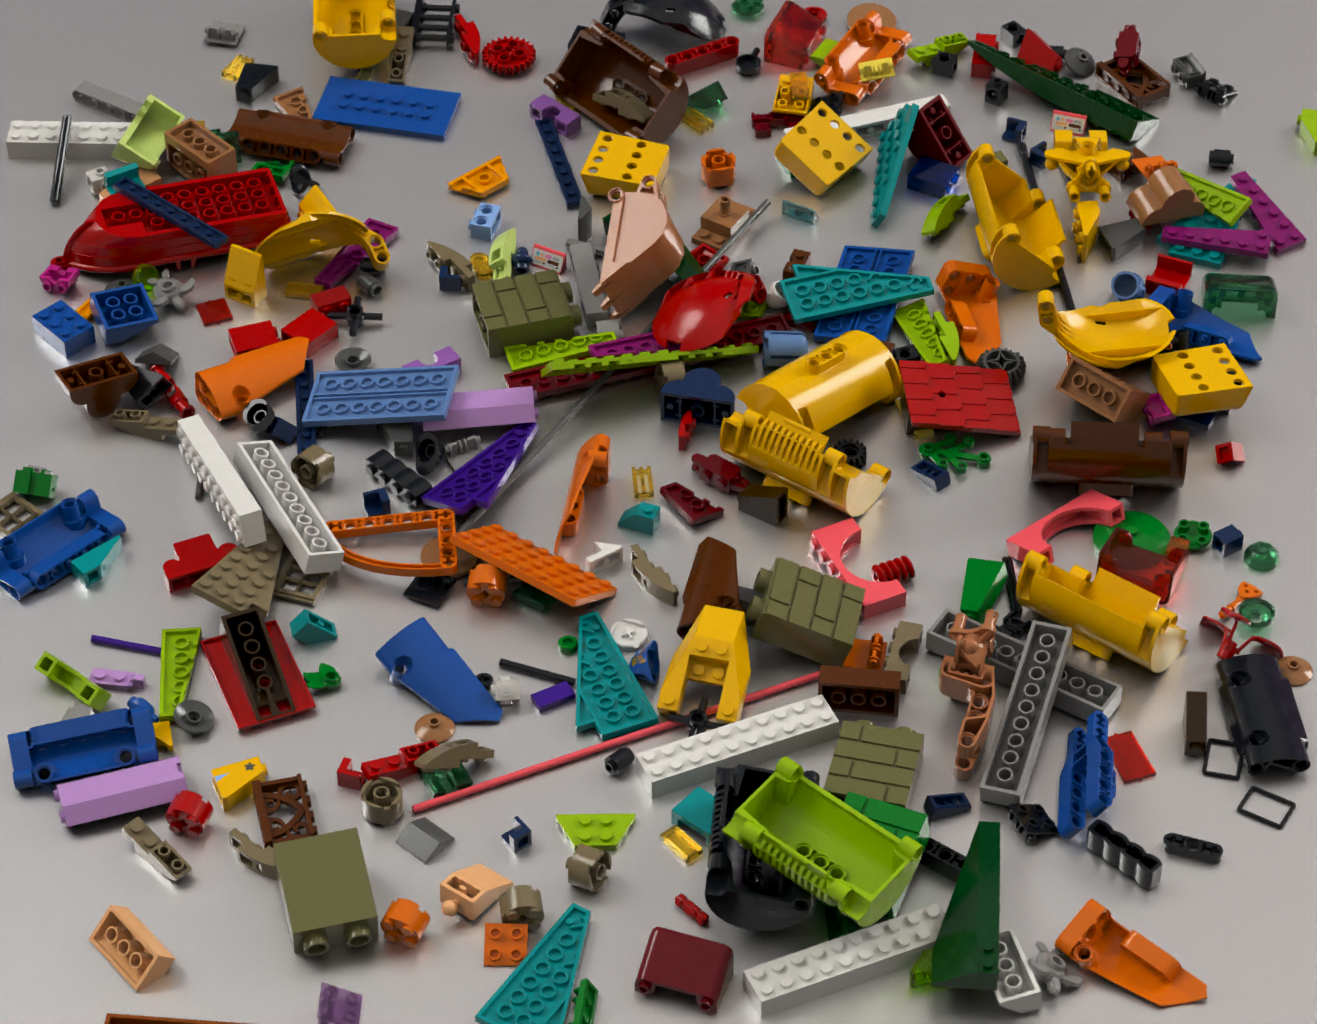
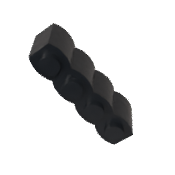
(397, 477)
(1125, 854)

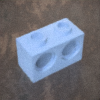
(485, 221)

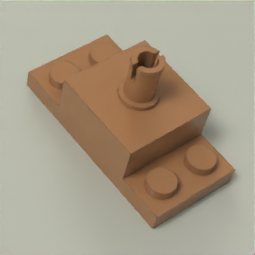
(721, 222)

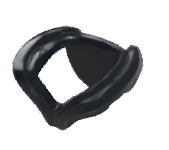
(300, 175)

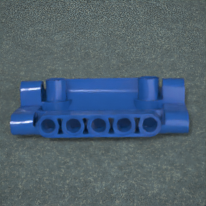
(47, 545)
(82, 746)

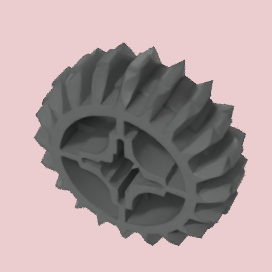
(1005, 360)

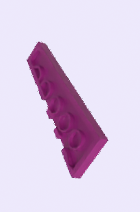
(1233, 241)
(349, 256)
(632, 344)

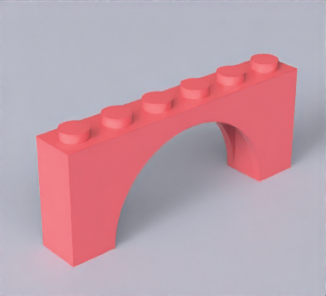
(1086, 509)
(832, 544)

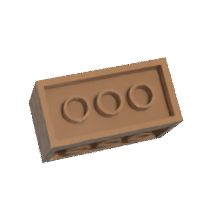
(198, 151)
(1102, 391)

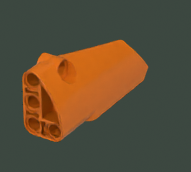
(590, 469)
(1127, 958)

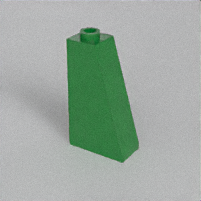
(981, 587)

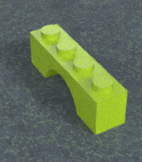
(73, 681)

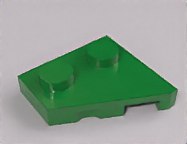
(279, 172)

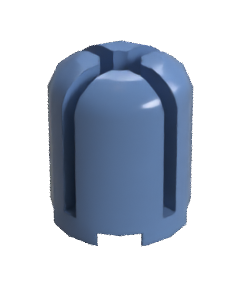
(783, 347)

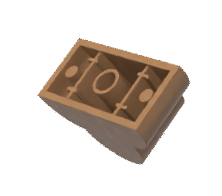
(1164, 198)

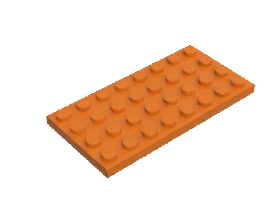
(533, 565)

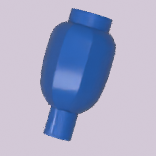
(135, 702)

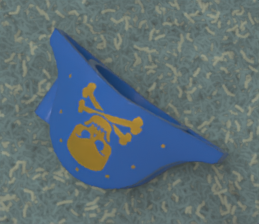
(646, 663)

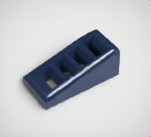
(933, 475)
(938, 805)

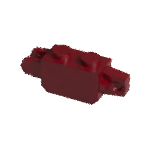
(1128, 50)
(719, 473)

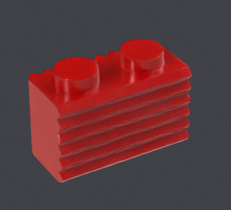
(331, 300)

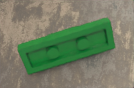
(584, 1003)

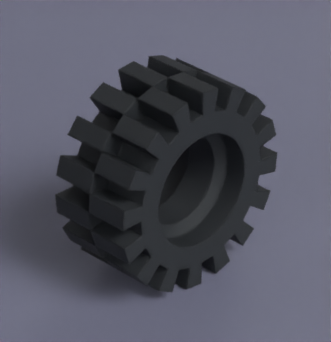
(858, 451)

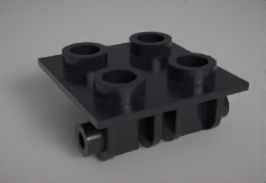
(1214, 90)
(834, 101)
(430, 589)
(1031, 820)

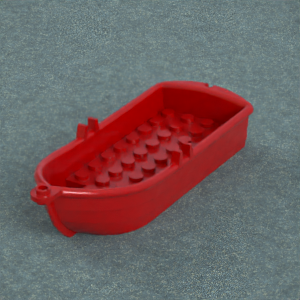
(126, 234)

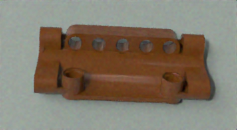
(292, 133)

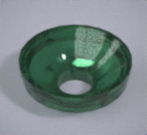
(1261, 560)
(1258, 609)

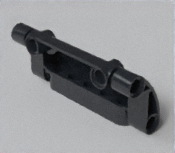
(1262, 713)

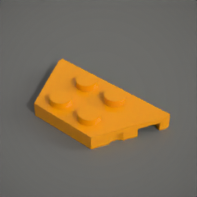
(481, 180)

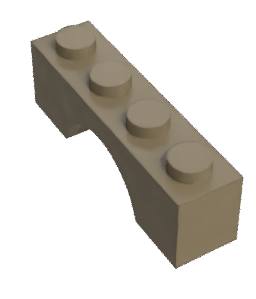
(906, 641)

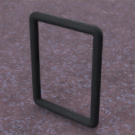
(1220, 774)
(1293, 805)

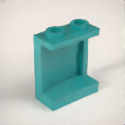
(695, 812)

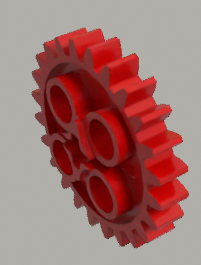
(508, 55)

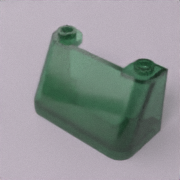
(1239, 288)

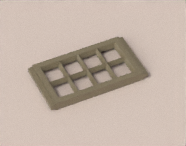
(25, 505)
(295, 595)

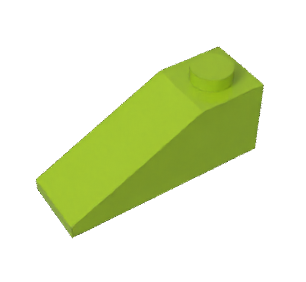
(1308, 128)

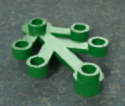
(933, 451)

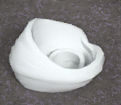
(775, 297)

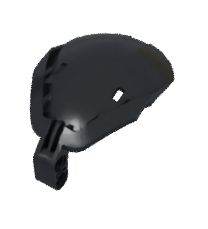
(691, 17)

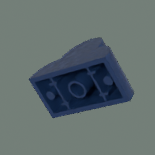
(701, 395)

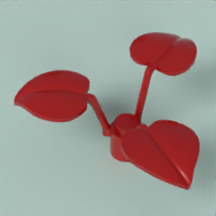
(1228, 647)

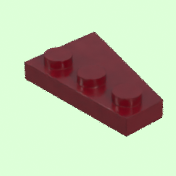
(688, 505)

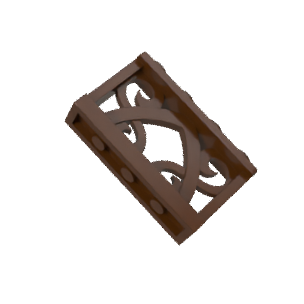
(1133, 93)
(264, 796)

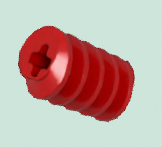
(893, 569)

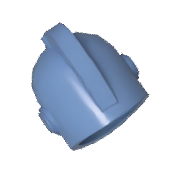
(1128, 286)

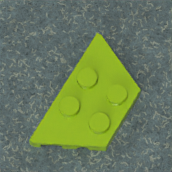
(596, 830)

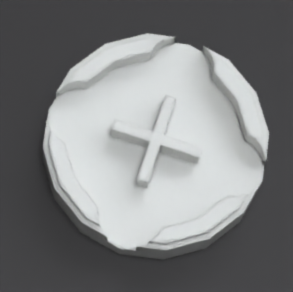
(629, 635)

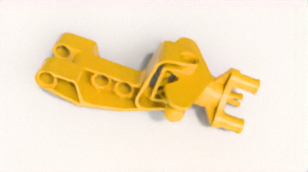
(1085, 162)

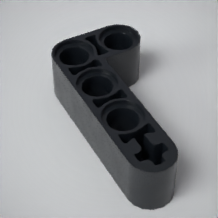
(942, 859)

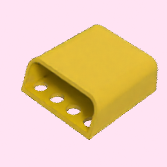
(819, 152)
(623, 164)
(1197, 382)

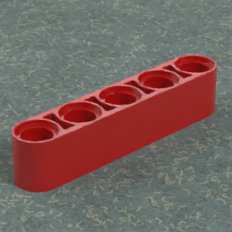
(703, 55)

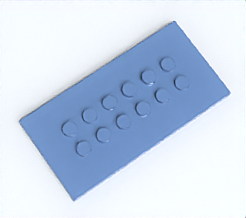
(381, 396)

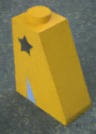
(234, 781)

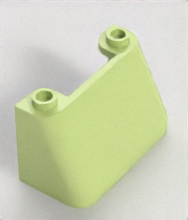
(145, 136)

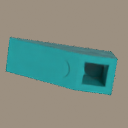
(95, 563)

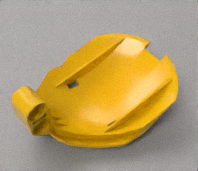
(332, 229)
(1131, 331)

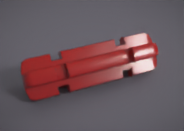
(691, 909)

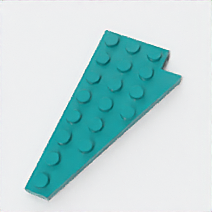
(890, 159)
(1196, 255)
(545, 980)

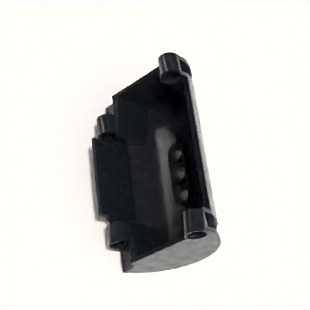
(738, 883)

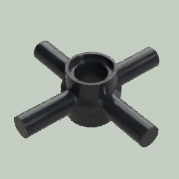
(355, 316)
(696, 720)

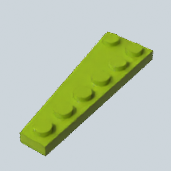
(1218, 200)
(919, 329)
(526, 357)
(178, 658)

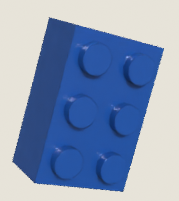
(63, 329)

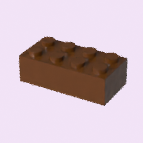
(860, 690)

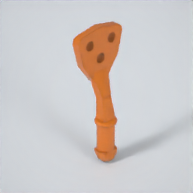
(1245, 592)

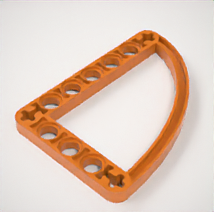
(439, 518)

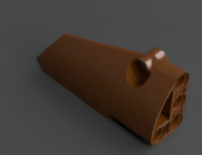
(710, 582)

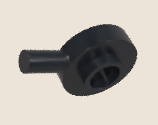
(749, 63)

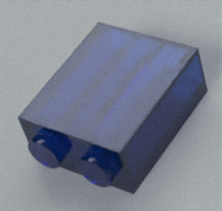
(933, 177)

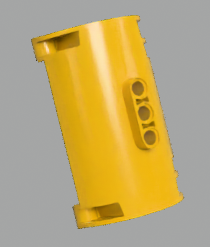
(354, 31)
(1016, 225)
(828, 382)
(794, 459)
(1102, 613)

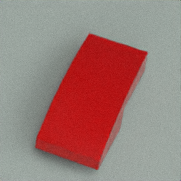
(685, 429)

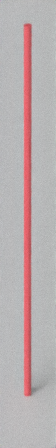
(600, 747)

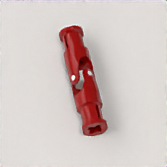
(175, 395)

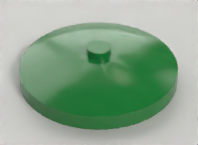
(1145, 529)

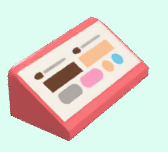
(1069, 121)
(548, 259)

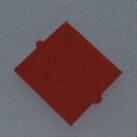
(214, 312)

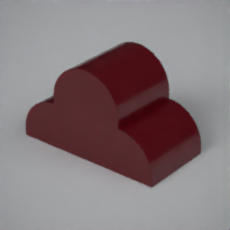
(938, 135)

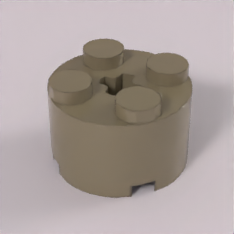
(667, 372)
(313, 466)
(382, 801)
(588, 868)
(522, 906)

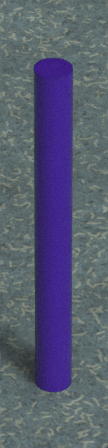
(126, 645)

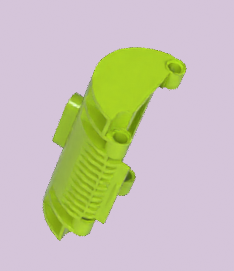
(821, 839)

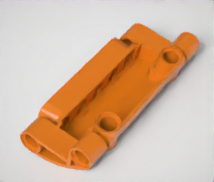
(862, 43)

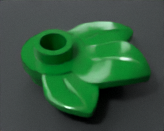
(324, 678)

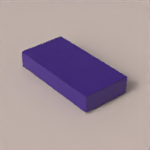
(553, 696)

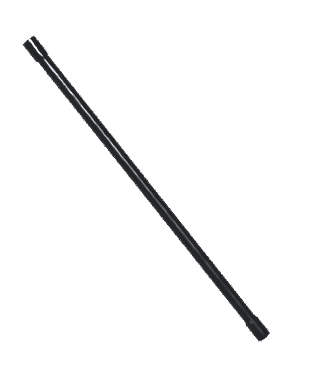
(1024, 156)

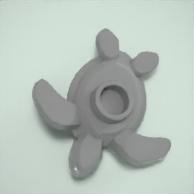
(170, 291)
(1052, 969)

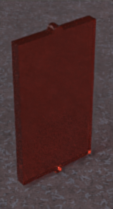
(1130, 758)

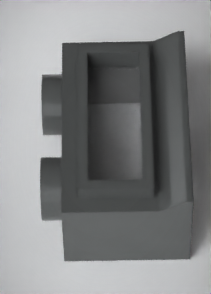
(1188, 70)

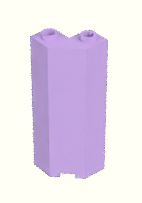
(488, 409)
(120, 791)

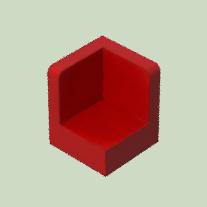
(1229, 452)
(348, 777)

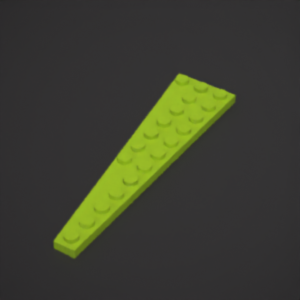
(592, 364)

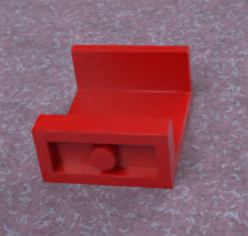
(1169, 273)

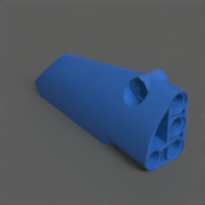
(1204, 326)
(437, 674)

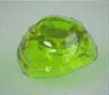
(144, 272)

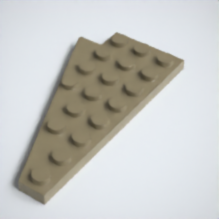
(244, 575)

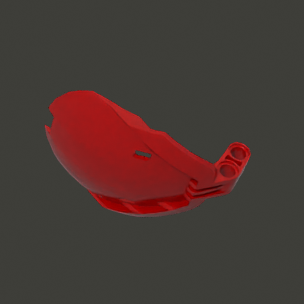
(698, 312)

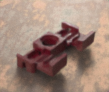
(773, 119)

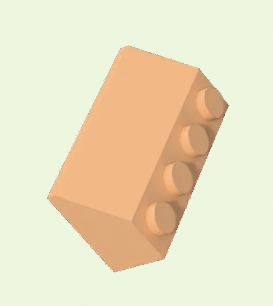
(131, 947)

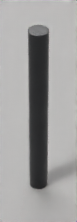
(536, 671)

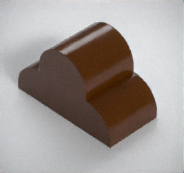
(98, 383)

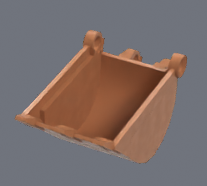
(639, 248)

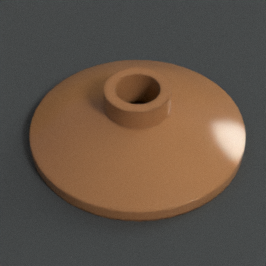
(1296, 670)
(434, 727)

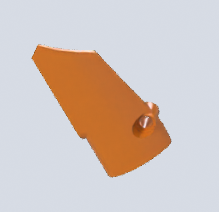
(972, 305)
(249, 376)

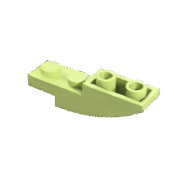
(501, 253)

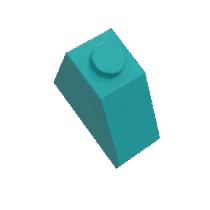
(641, 518)
(312, 628)

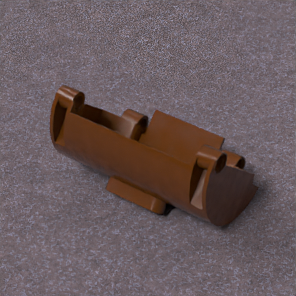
(607, 61)
(1107, 457)

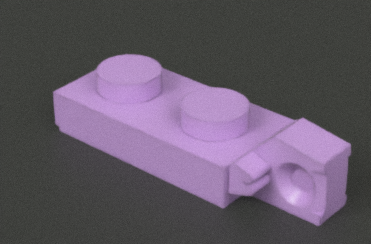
(117, 680)

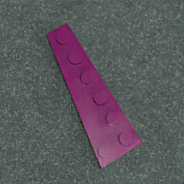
(1268, 215)

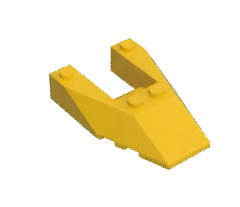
(714, 655)

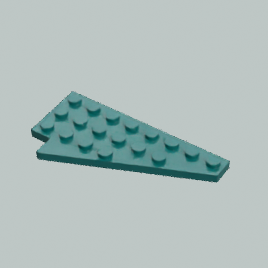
(830, 291)
(606, 685)

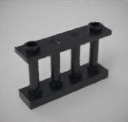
(420, 17)

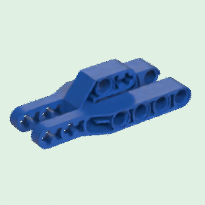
(1086, 776)

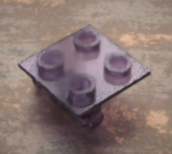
(338, 1005)

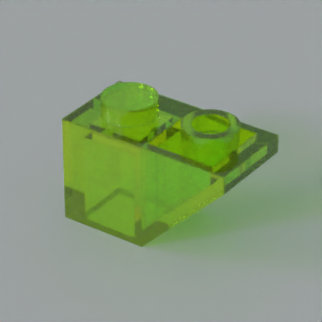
(921, 971)

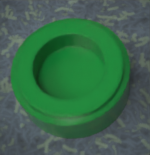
(567, 645)

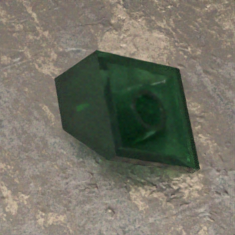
(708, 97)

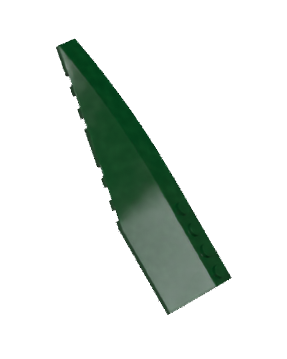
(1098, 106)

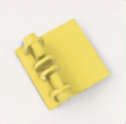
(876, 69)

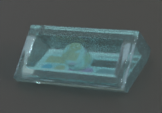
(799, 212)

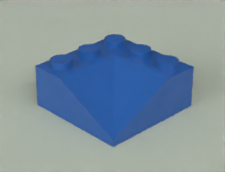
(122, 312)

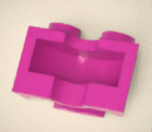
(59, 280)
(1157, 410)

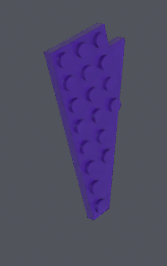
(484, 474)

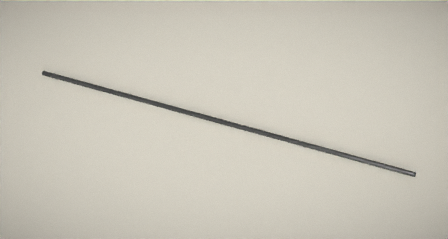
(605, 376)

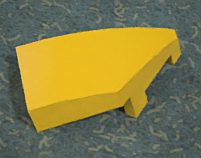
(163, 735)

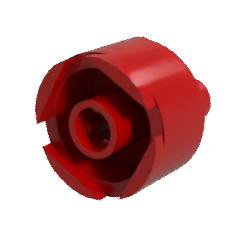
(188, 813)

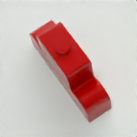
(192, 561)

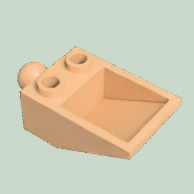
(471, 891)

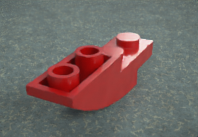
(470, 38)
(398, 765)

